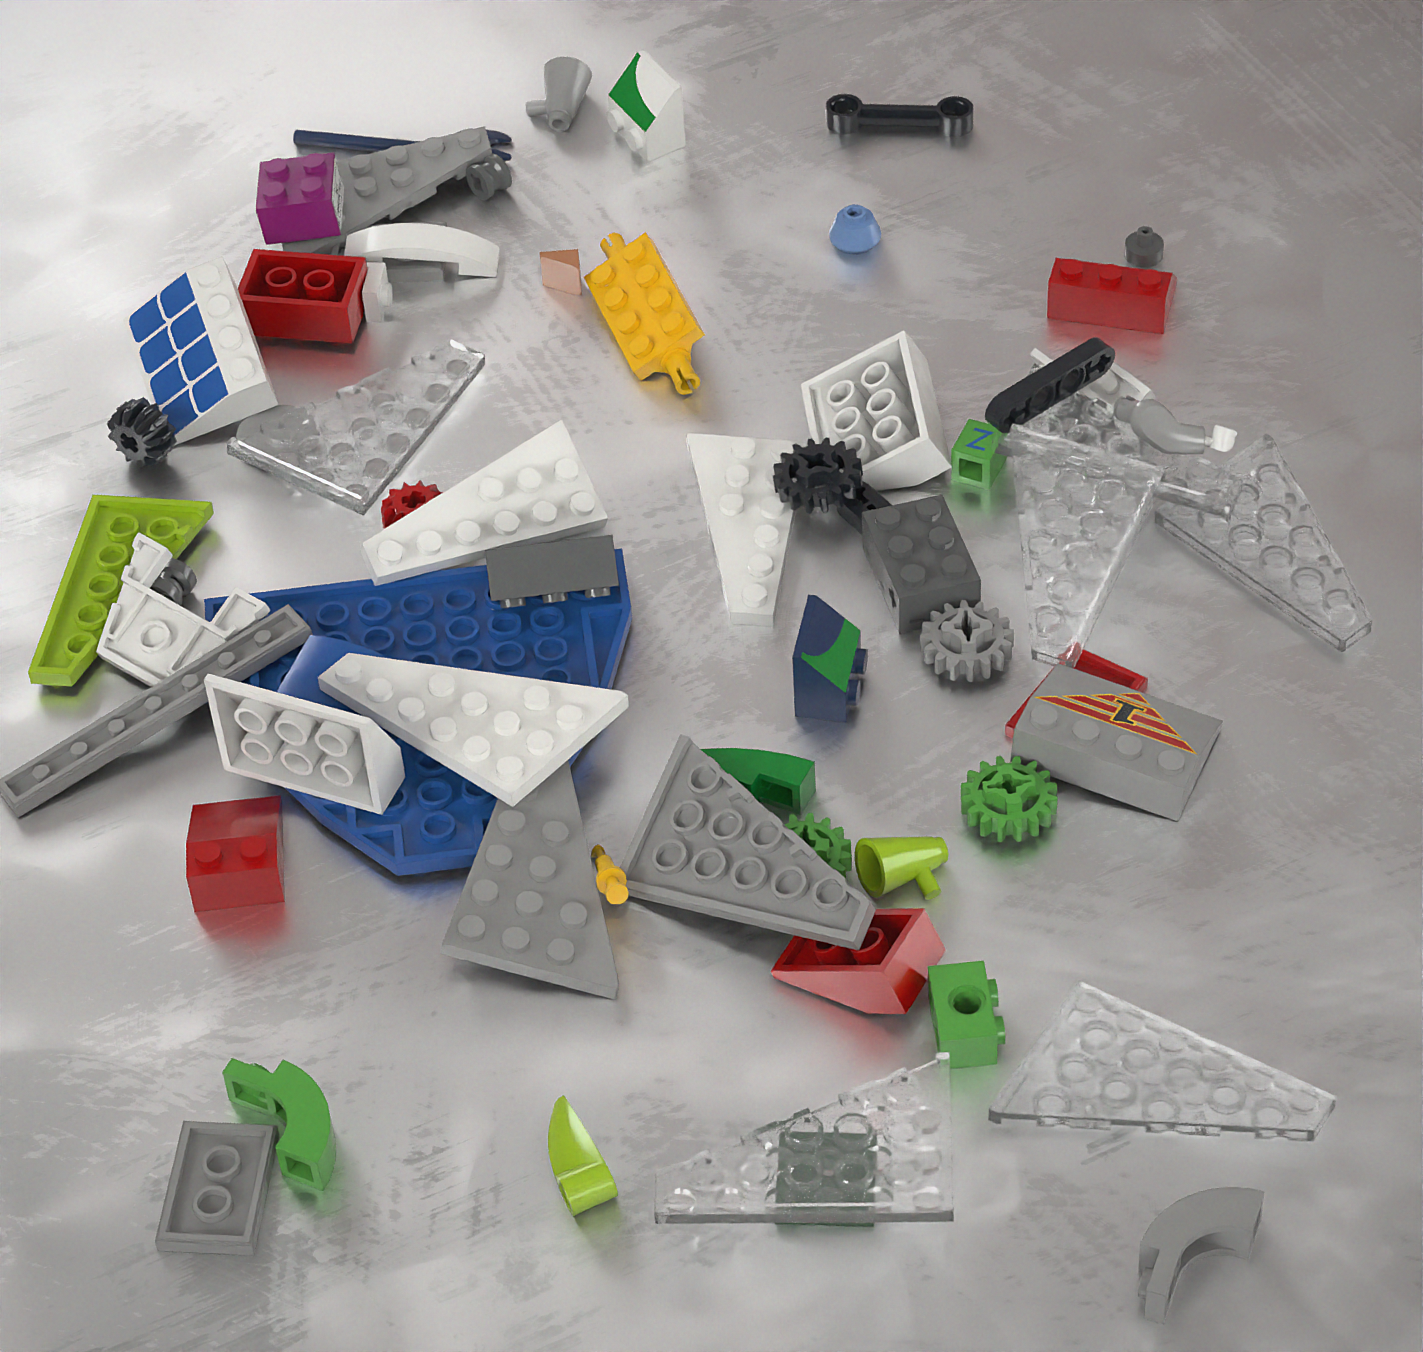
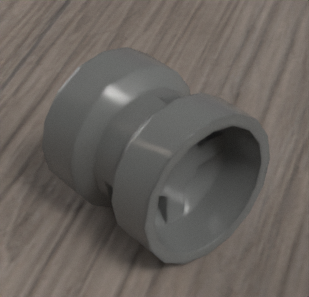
(175, 581)

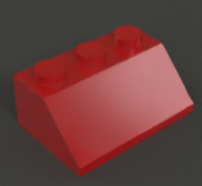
(1110, 295)

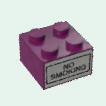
(299, 198)

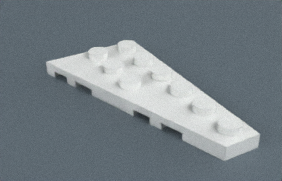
(516, 500)
(745, 519)

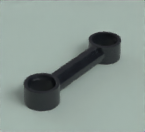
(847, 115)

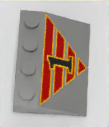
(1115, 740)

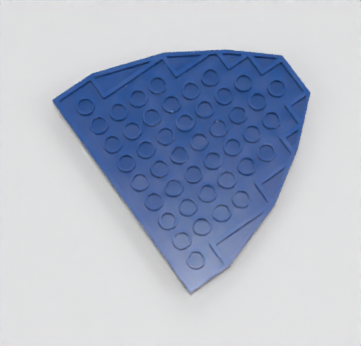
(446, 622)

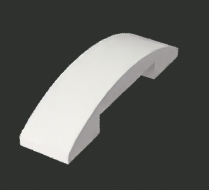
(426, 242)

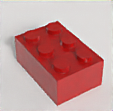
(304, 295)

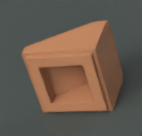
(561, 270)

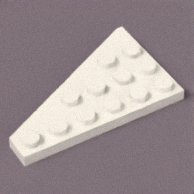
(480, 724)

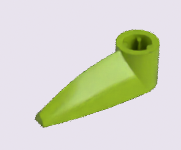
(576, 1161)

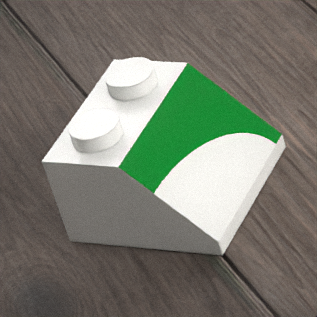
(647, 108)

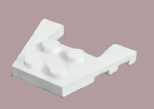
(157, 636)

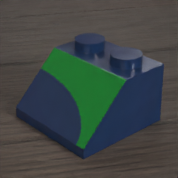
(826, 663)

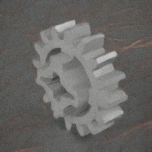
(967, 640)

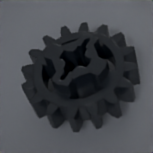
(817, 475)

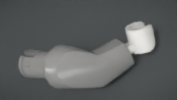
(1164, 433)

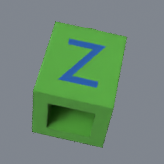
(972, 456)

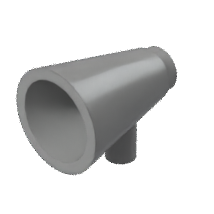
(565, 87)

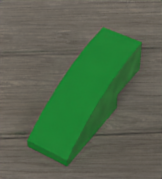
(770, 776)

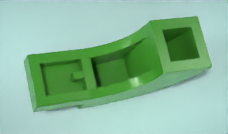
(295, 1100)

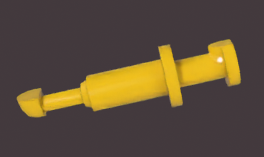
(610, 878)

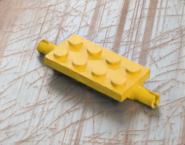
(646, 310)

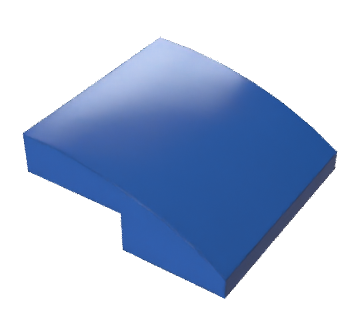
(313, 660)

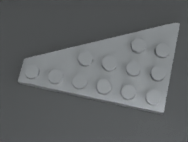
(396, 180)
(729, 857)
(535, 895)

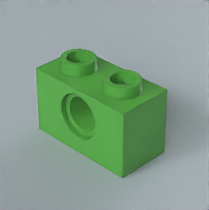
(963, 1013)

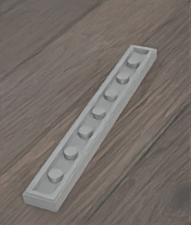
(151, 711)

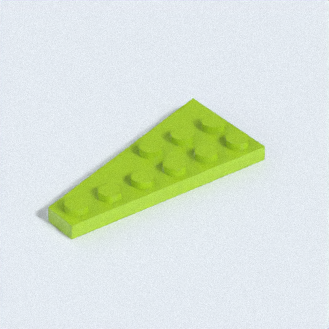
(95, 574)

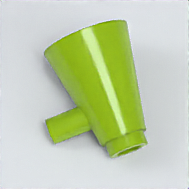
(894, 861)

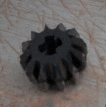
(141, 432)

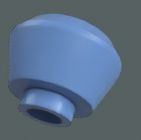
(855, 230)

